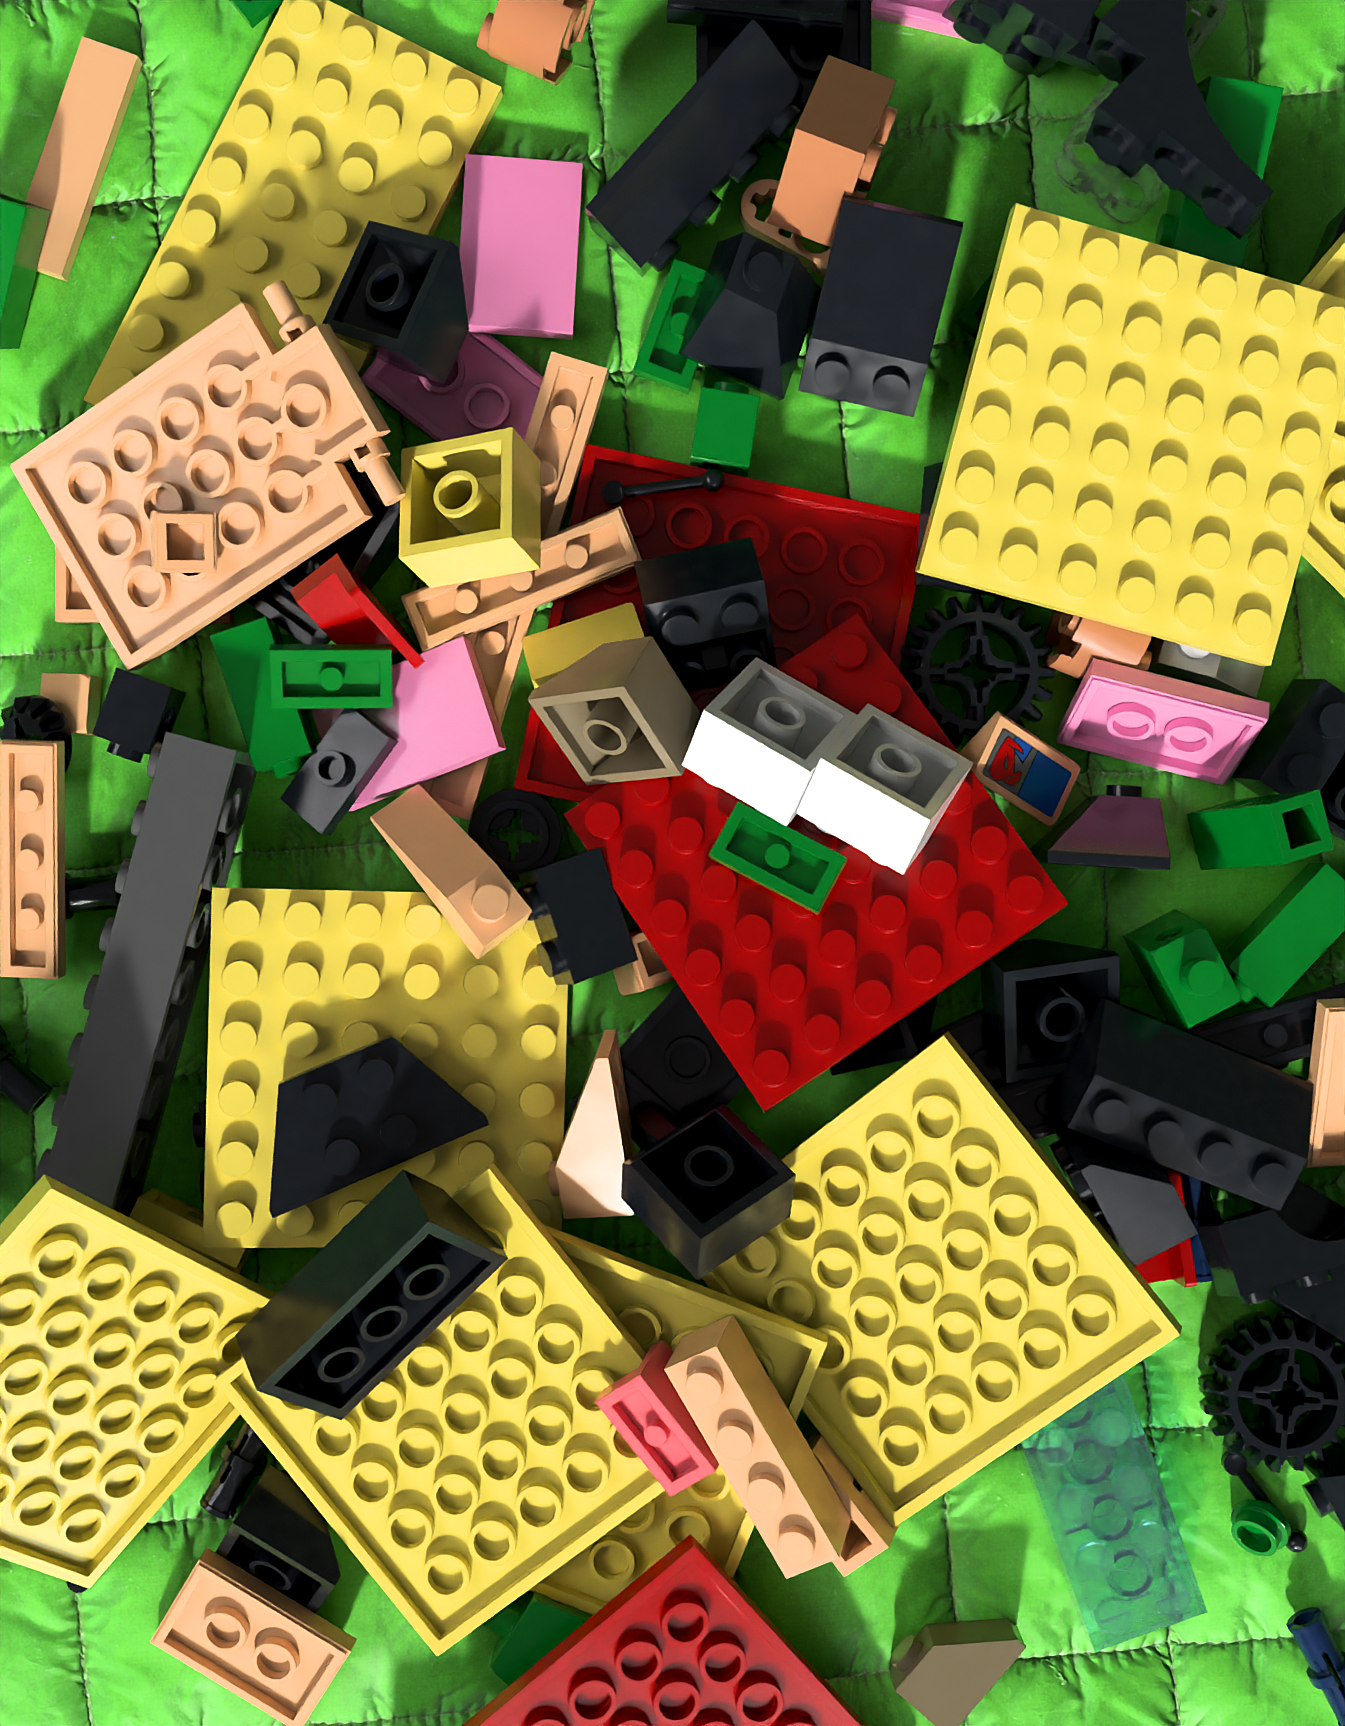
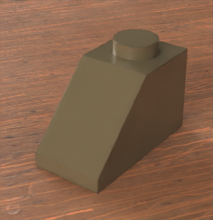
(953, 1666)

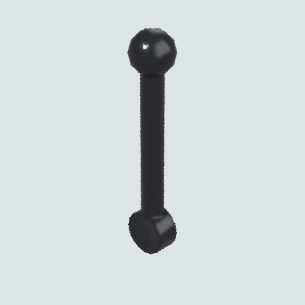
(615, 493)
(1237, 1466)

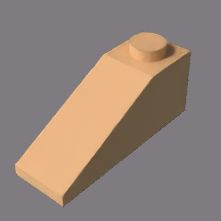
(452, 870)
(596, 1141)

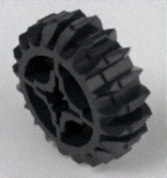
(977, 645)
(1280, 1436)

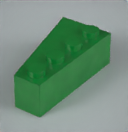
(1247, 119)

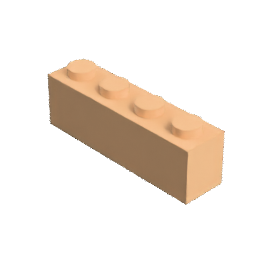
(759, 1446)

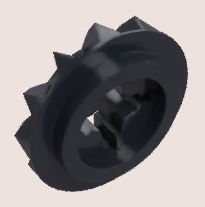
(37, 717)
(536, 816)

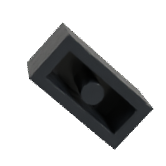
(576, 917)

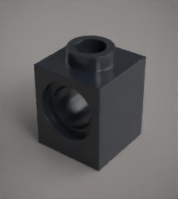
(136, 714)

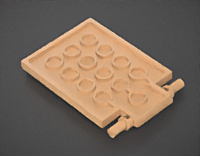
(218, 431)

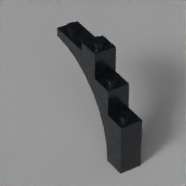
(1162, 116)

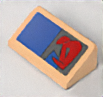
(1021, 768)

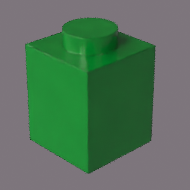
(725, 428)

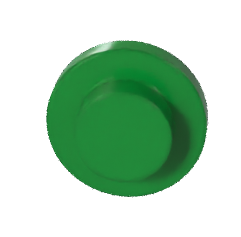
(1259, 1527)

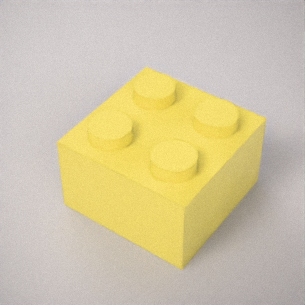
(470, 508)

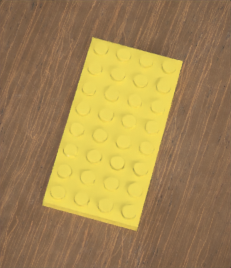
(317, 142)

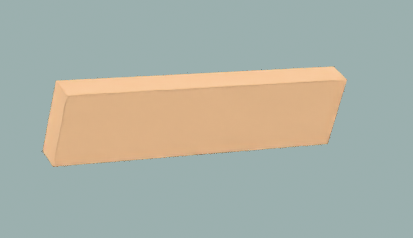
(80, 148)
(569, 563)
(32, 859)

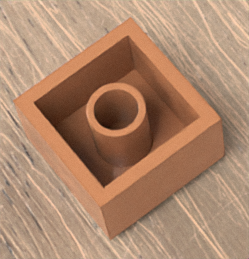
(833, 149)

